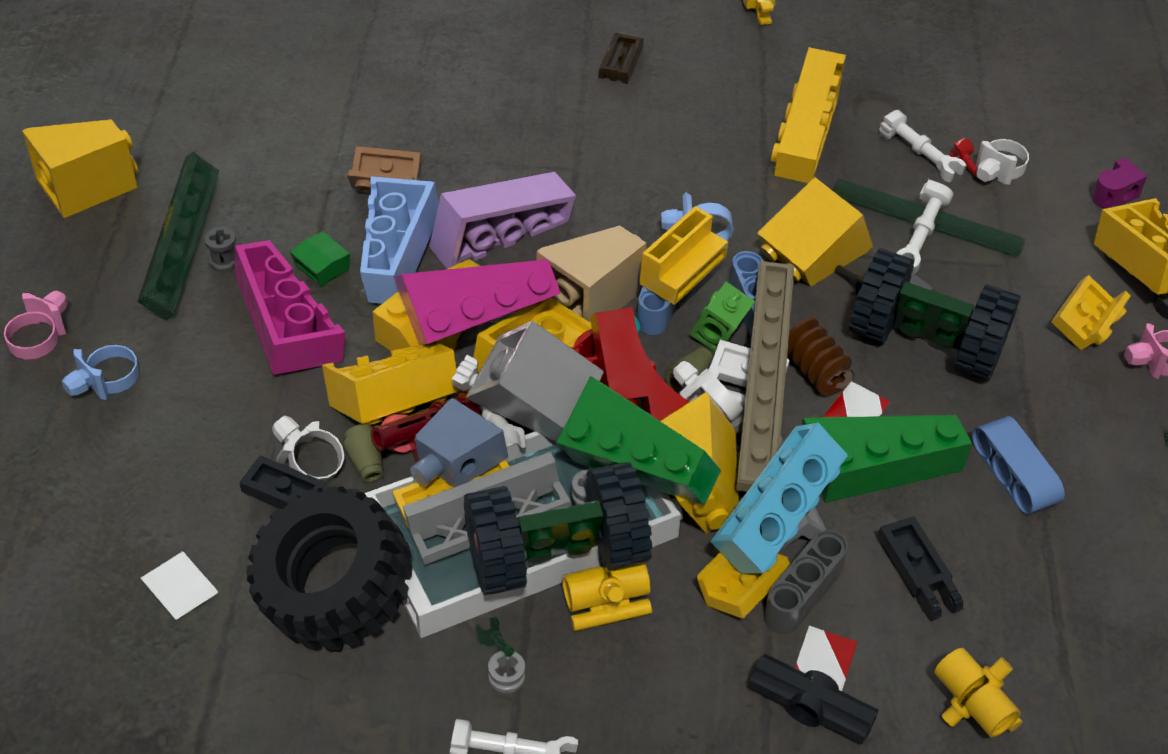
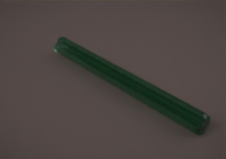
(943, 222)

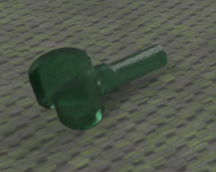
(493, 637)

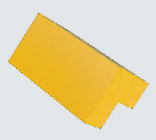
(682, 256)

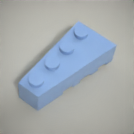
(396, 232)

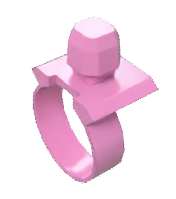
(38, 310)
(1150, 351)

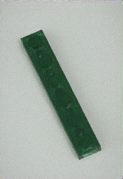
(178, 237)

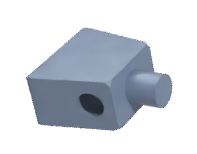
(457, 446)

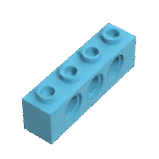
(740, 537)

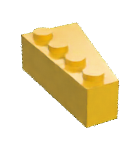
(808, 116)

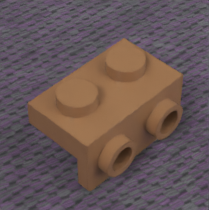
(382, 163)

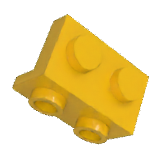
(1089, 313)
(735, 592)

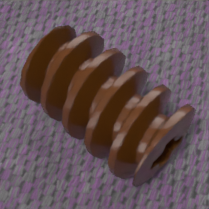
(819, 357)

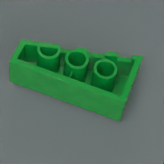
(613, 431)
(893, 451)

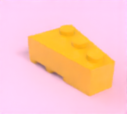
(1137, 240)
(391, 384)

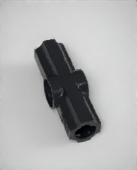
(813, 698)

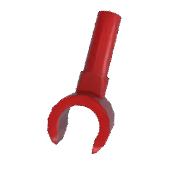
(962, 150)

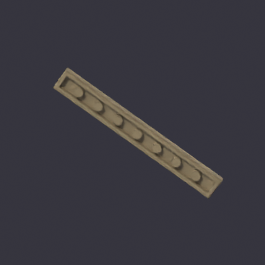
(766, 371)

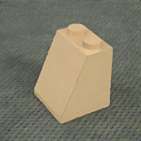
(596, 270)

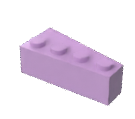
(498, 214)

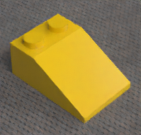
(546, 313)

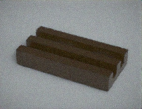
(617, 71)

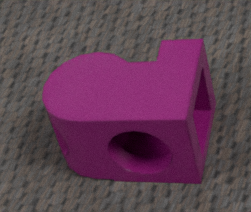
(1115, 185)

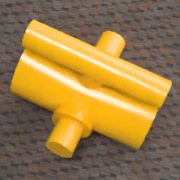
(606, 595)
(978, 693)

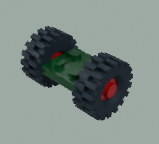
(917, 311)
(611, 520)

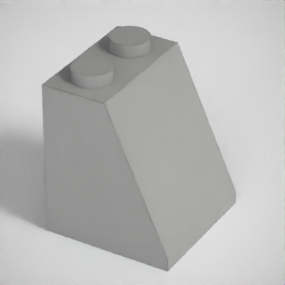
(533, 379)

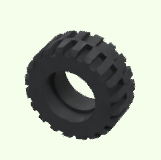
(359, 598)

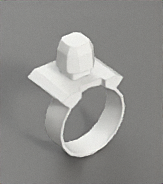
(996, 164)
(706, 382)
(287, 431)

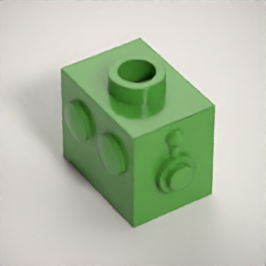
(721, 316)

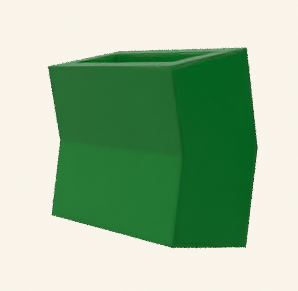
(321, 258)

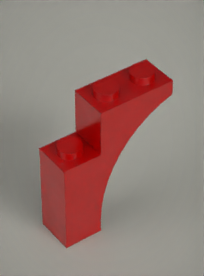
(627, 365)

